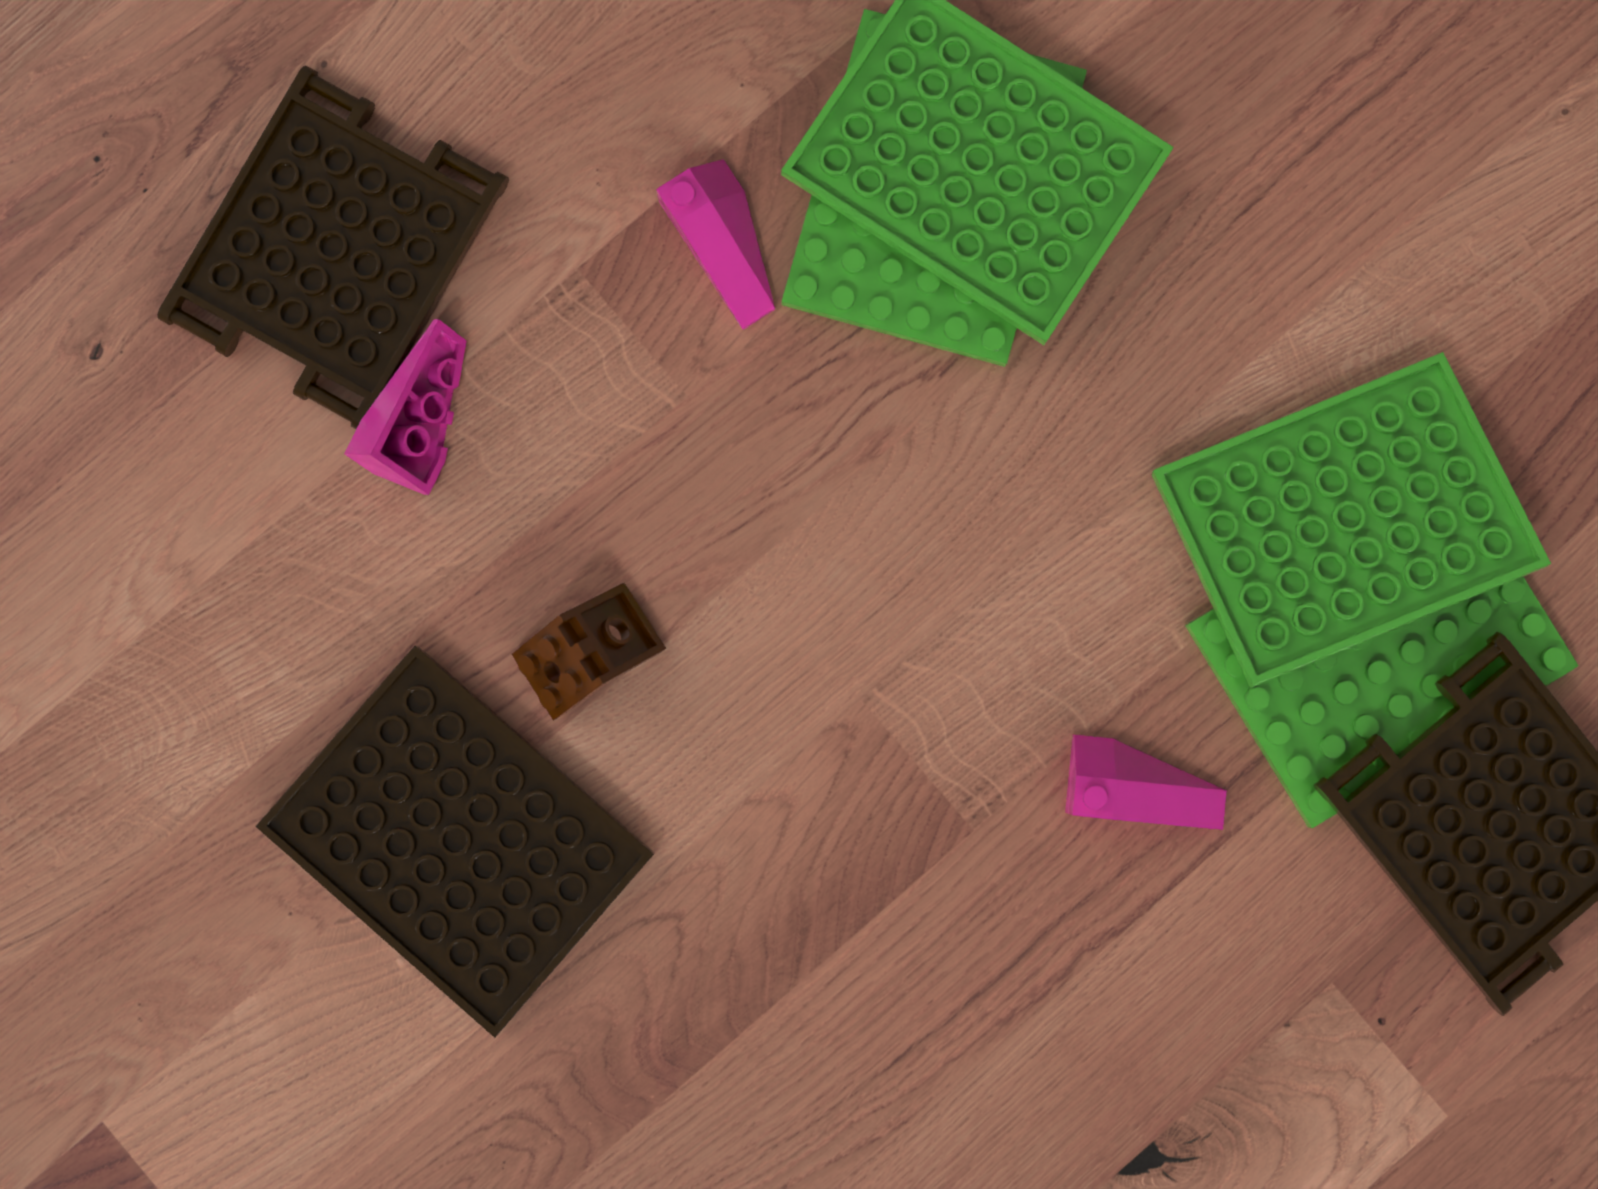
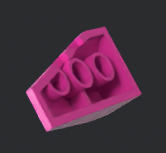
(718, 228)
(409, 419)
(1129, 785)

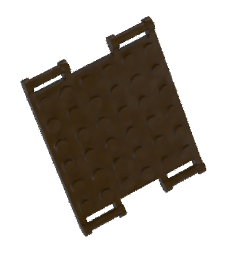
(332, 246)
(1485, 821)

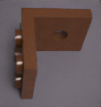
(586, 649)

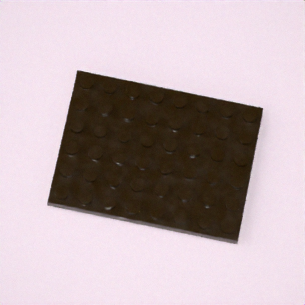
(455, 840)

